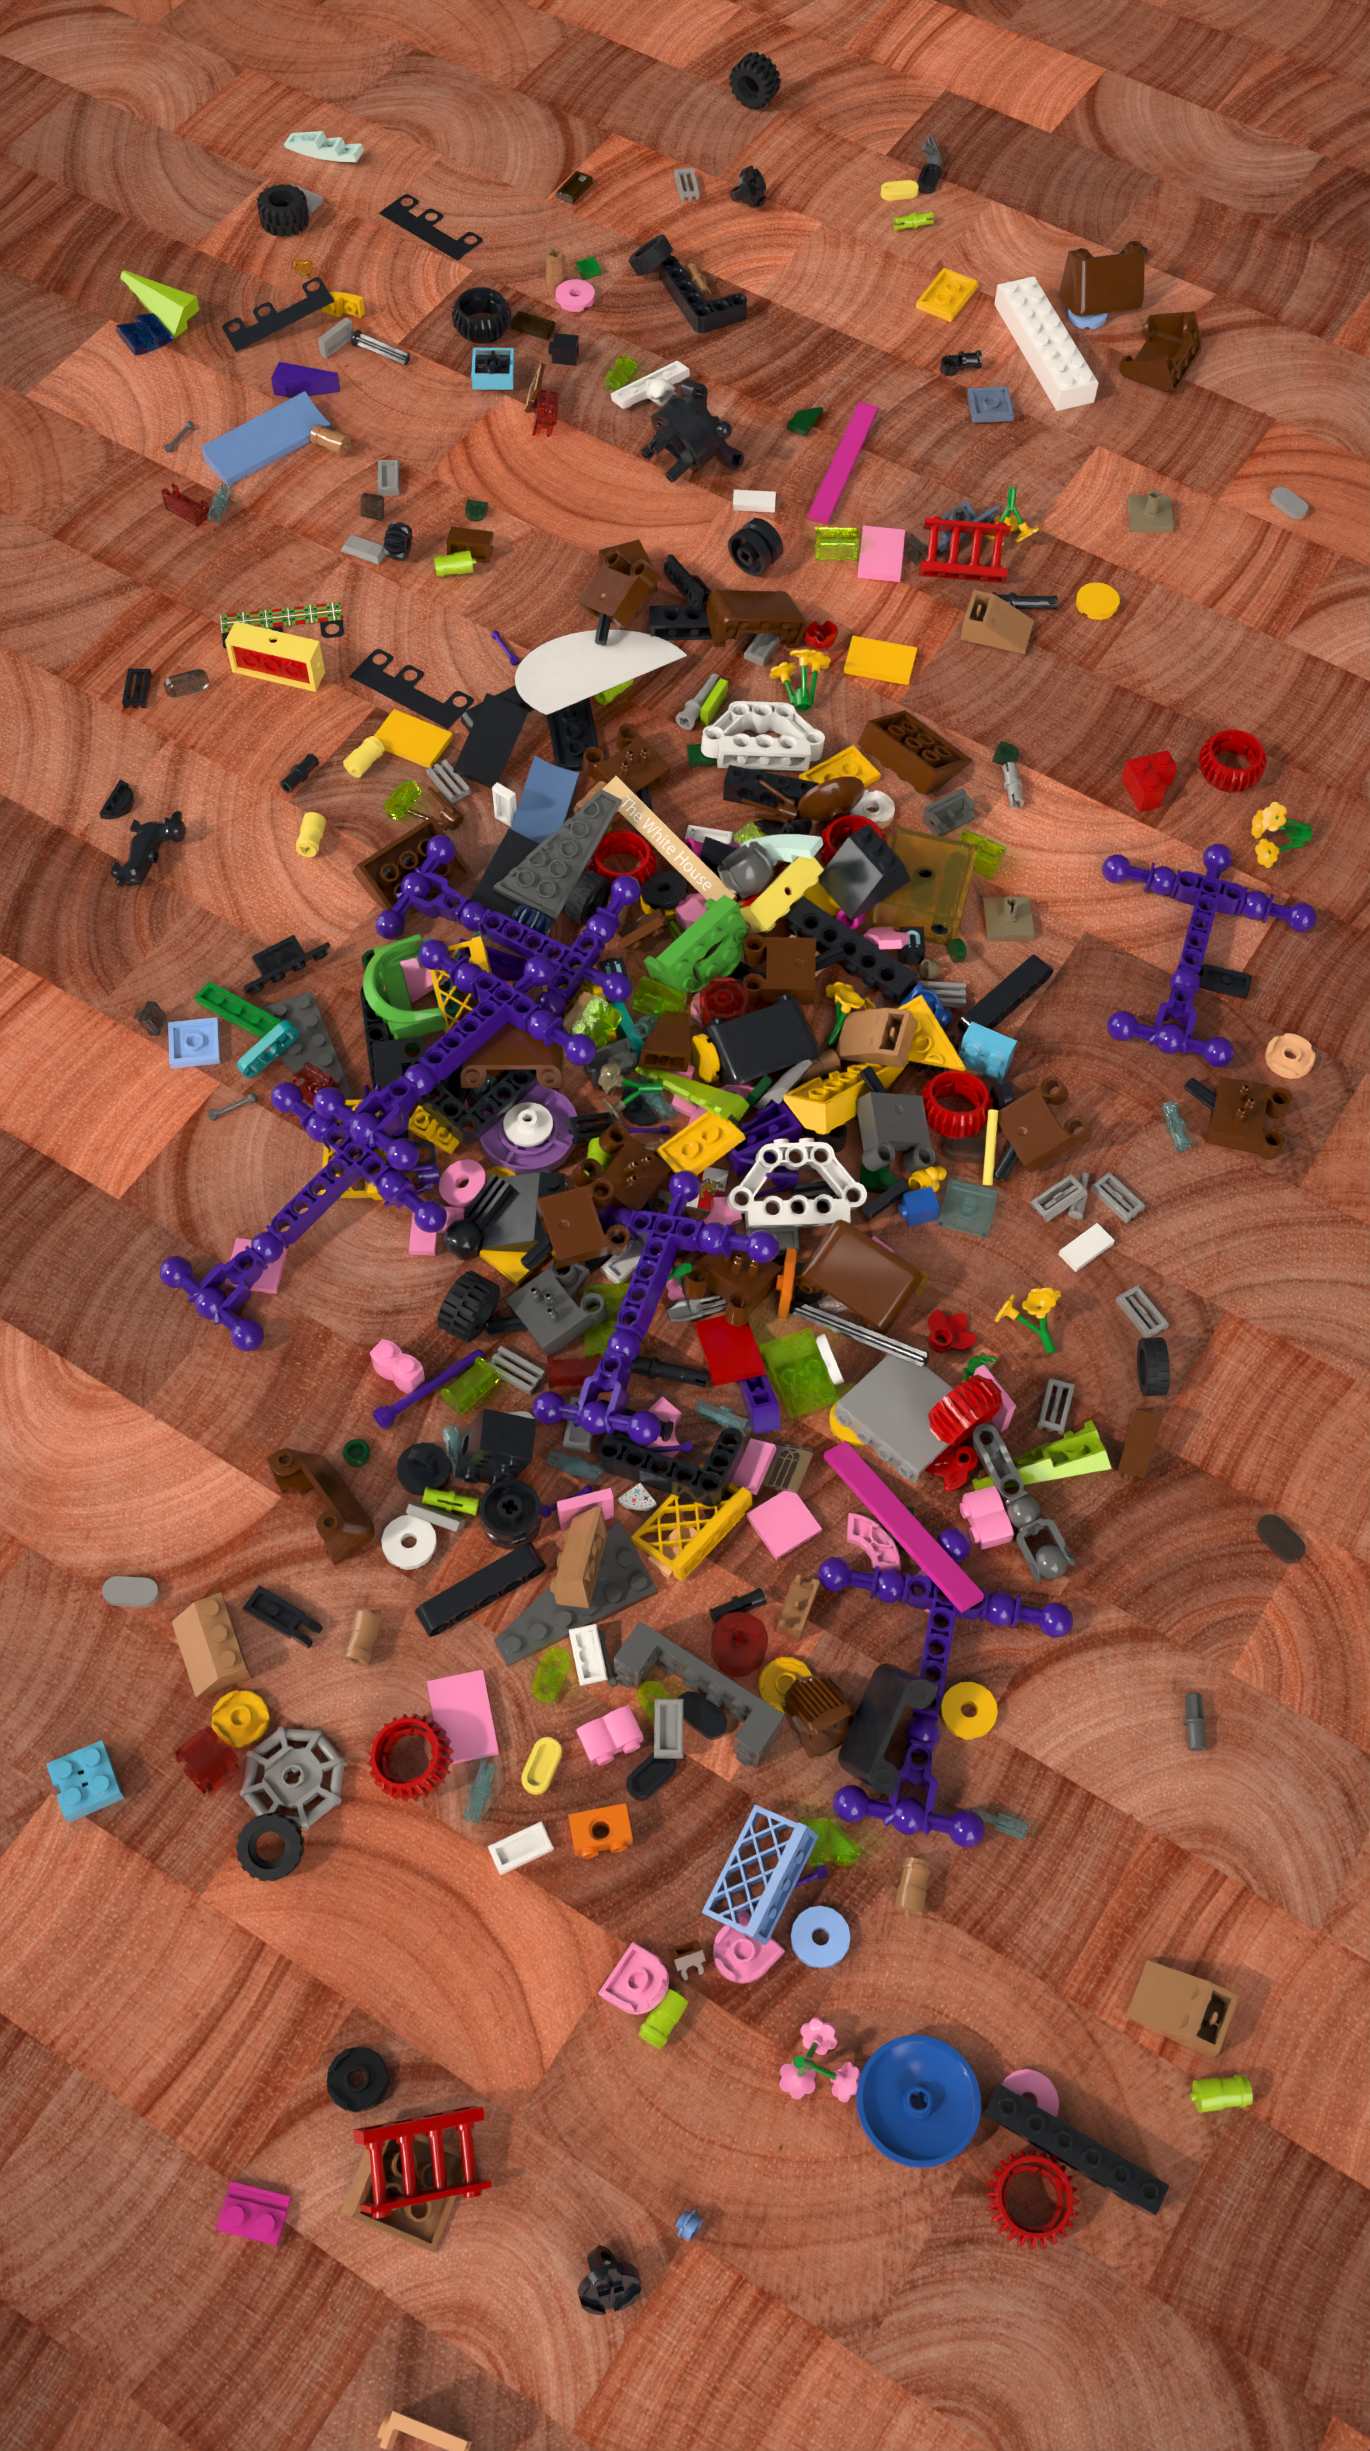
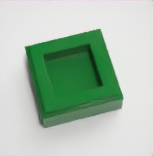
(588, 268)

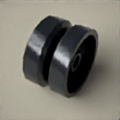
(755, 546)
(510, 1514)

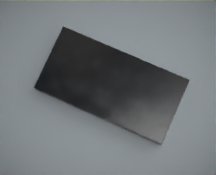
(571, 734)
(490, 741)
(509, 854)

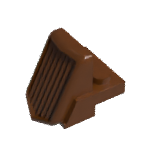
(647, 936)
(817, 1713)

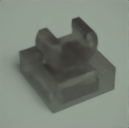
(372, 506)
(916, 547)
(151, 1018)

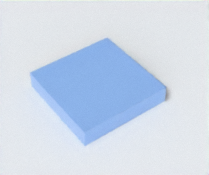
(194, 1042)

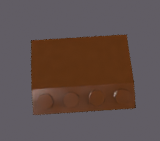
(912, 751)
(385, 869)

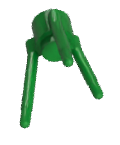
(976, 1362)

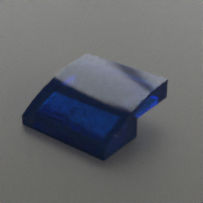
(145, 334)

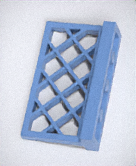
(782, 1880)

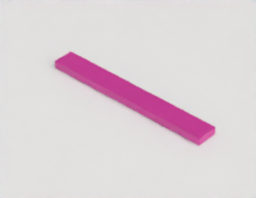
(843, 463)
(904, 1527)

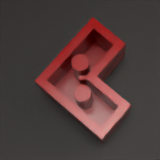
(1147, 778)

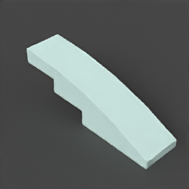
(318, 146)
(789, 846)

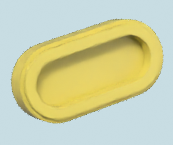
(899, 190)
(541, 1765)

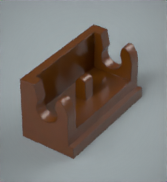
(471, 540)

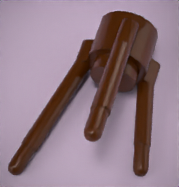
(785, 812)
(450, 816)

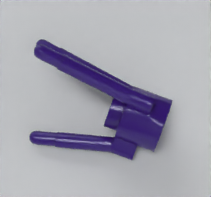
(426, 1174)
(781, 1177)

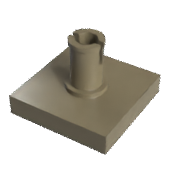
(1150, 513)
(1008, 918)

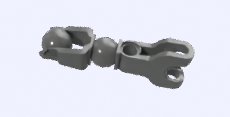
(1022, 1510)

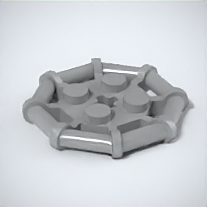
(294, 1760)

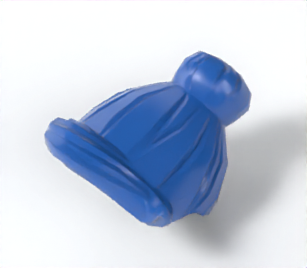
(942, 1014)

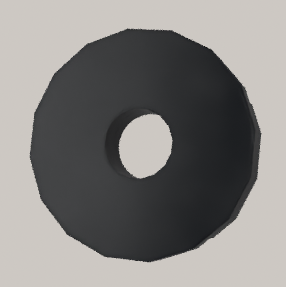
(660, 881)
(370, 2093)

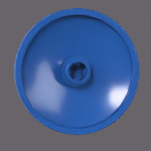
(918, 2101)

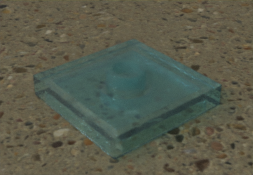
(967, 1208)
(723, 1416)

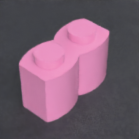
(399, 1367)
(987, 1518)
(610, 1735)

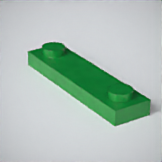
(236, 1010)

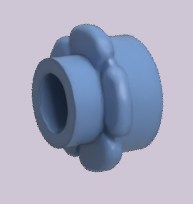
(689, 2224)

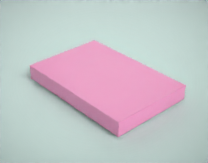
(881, 553)
(464, 1712)

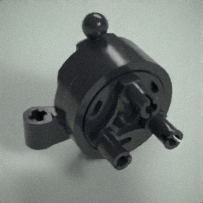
(690, 432)

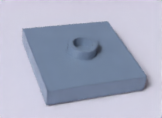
(990, 404)

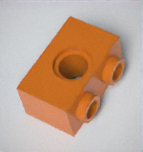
(613, 1818)

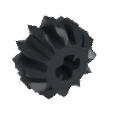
(398, 541)

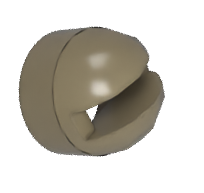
(929, 969)

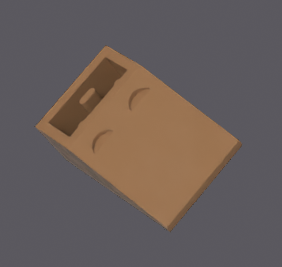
(996, 623)
(877, 1037)
(1183, 2008)

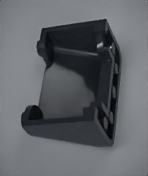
(762, 1040)
(876, 1721)

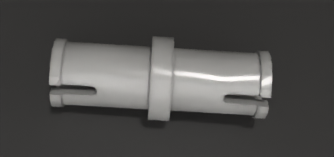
(1013, 785)

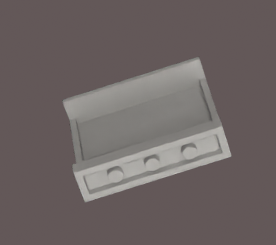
(892, 1414)

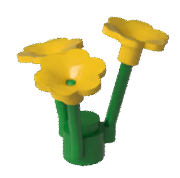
(816, 660)
(1273, 819)

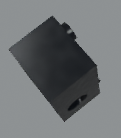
(495, 1447)

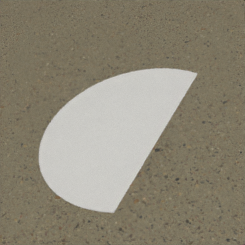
(579, 668)

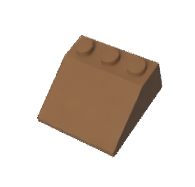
(417, 2223)

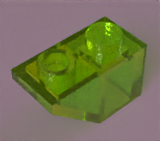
(831, 1844)

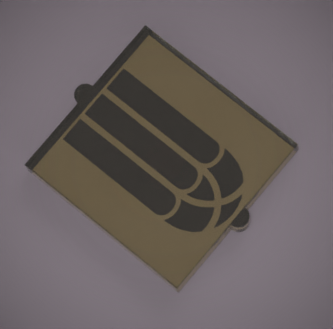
(787, 1467)

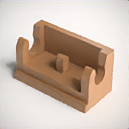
(797, 1607)

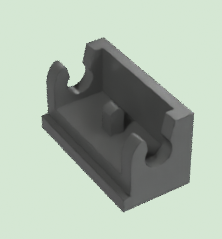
(949, 813)
(618, 1051)

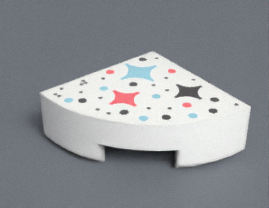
(637, 1499)

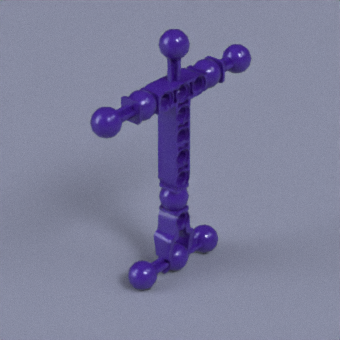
(1207, 896)
(477, 917)
(497, 1006)
(268, 1245)
(625, 1344)
(922, 1729)

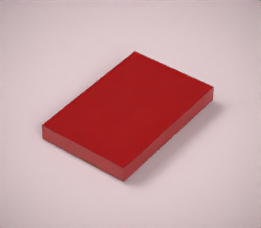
(729, 1350)

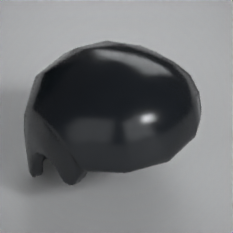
(463, 1239)

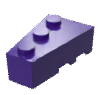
(769, 1124)

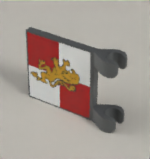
(713, 1185)

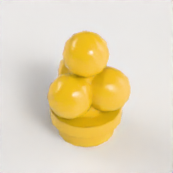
(927, 1178)

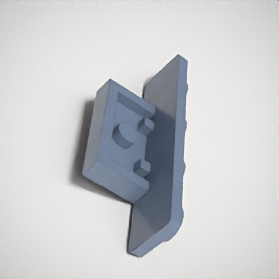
(946, 536)

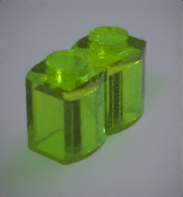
(597, 1021)

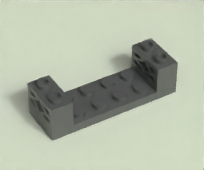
(647, 1648)

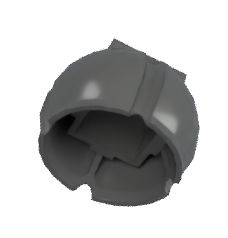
(747, 870)

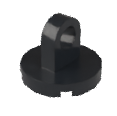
(750, 188)
(423, 1467)
(608, 2283)

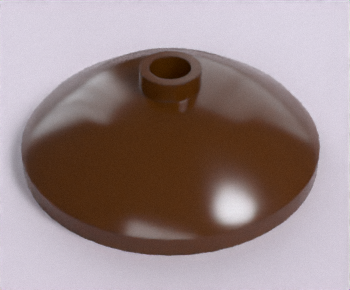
(831, 799)

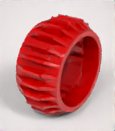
(1237, 743)
(842, 829)
(624, 843)
(960, 1085)
(964, 1409)
(383, 1746)
(1063, 2192)

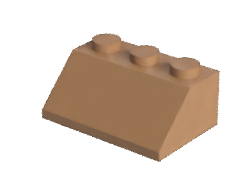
(580, 1559)
(210, 1646)

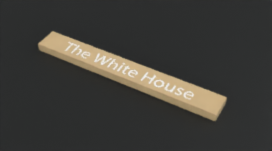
(667, 843)

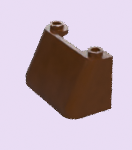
(1103, 282)
(1168, 353)
(754, 612)
(514, 1050)
(860, 1275)
(345, 1523)

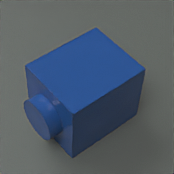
(919, 1206)

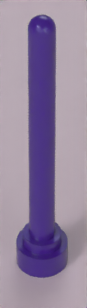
(385, 1415)

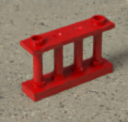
(973, 570)
(404, 2132)

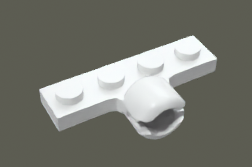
(655, 386)

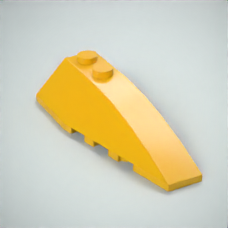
(832, 1101)

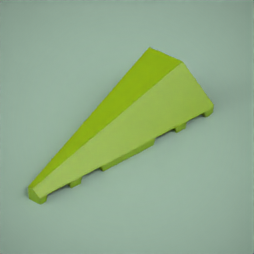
(167, 303)
(710, 1098)
(1067, 1457)

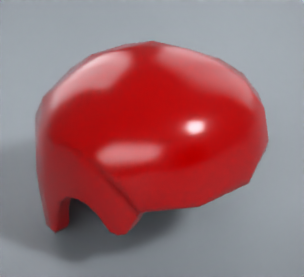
(820, 636)

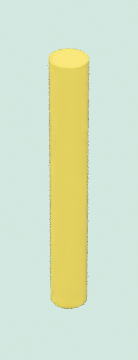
(990, 1147)

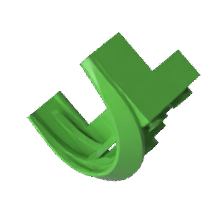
(676, 963)
(397, 1008)

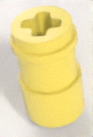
(362, 758)
(310, 834)

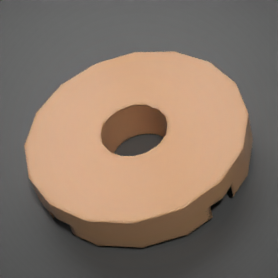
(1288, 1067)

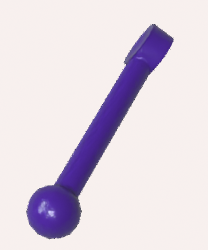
(513, 659)
(663, 1130)
(687, 1447)
(546, 1511)
(820, 1873)

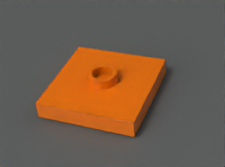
(785, 1283)

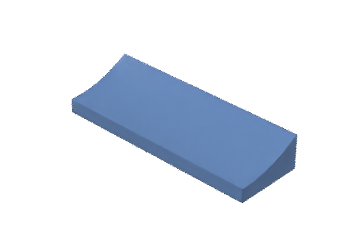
(263, 439)
(545, 800)

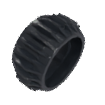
(481, 301)

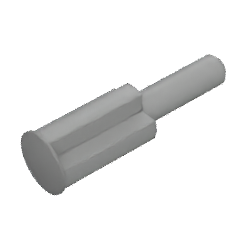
(1077, 1209)

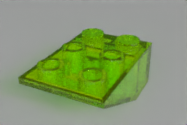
(798, 1373)

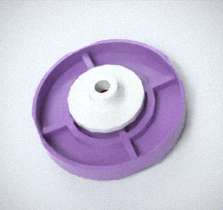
(531, 1133)

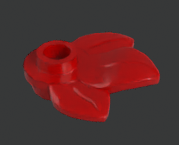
(951, 1330)
(949, 1466)

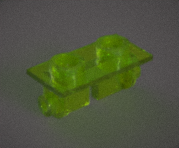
(624, 367)

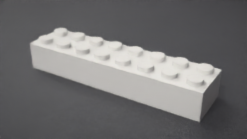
(1046, 343)

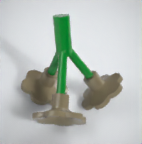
(611, 1078)

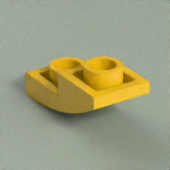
(345, 303)
(430, 1130)

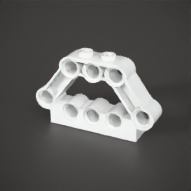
(791, 751)
(830, 1170)

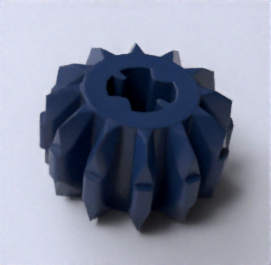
(533, 919)

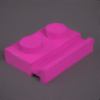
(254, 2213)

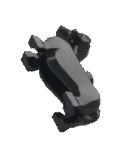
(145, 847)

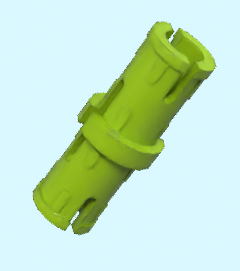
(913, 221)
(450, 1501)

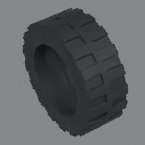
(650, 254)
(587, 895)
(1153, 1366)
(247, 1846)

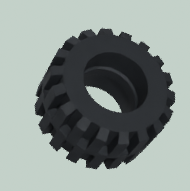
(766, 84)
(283, 210)
(468, 1306)

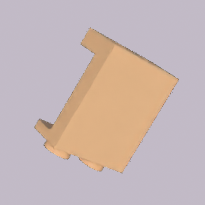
(400, 2422)

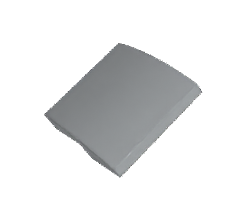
(784, 1084)

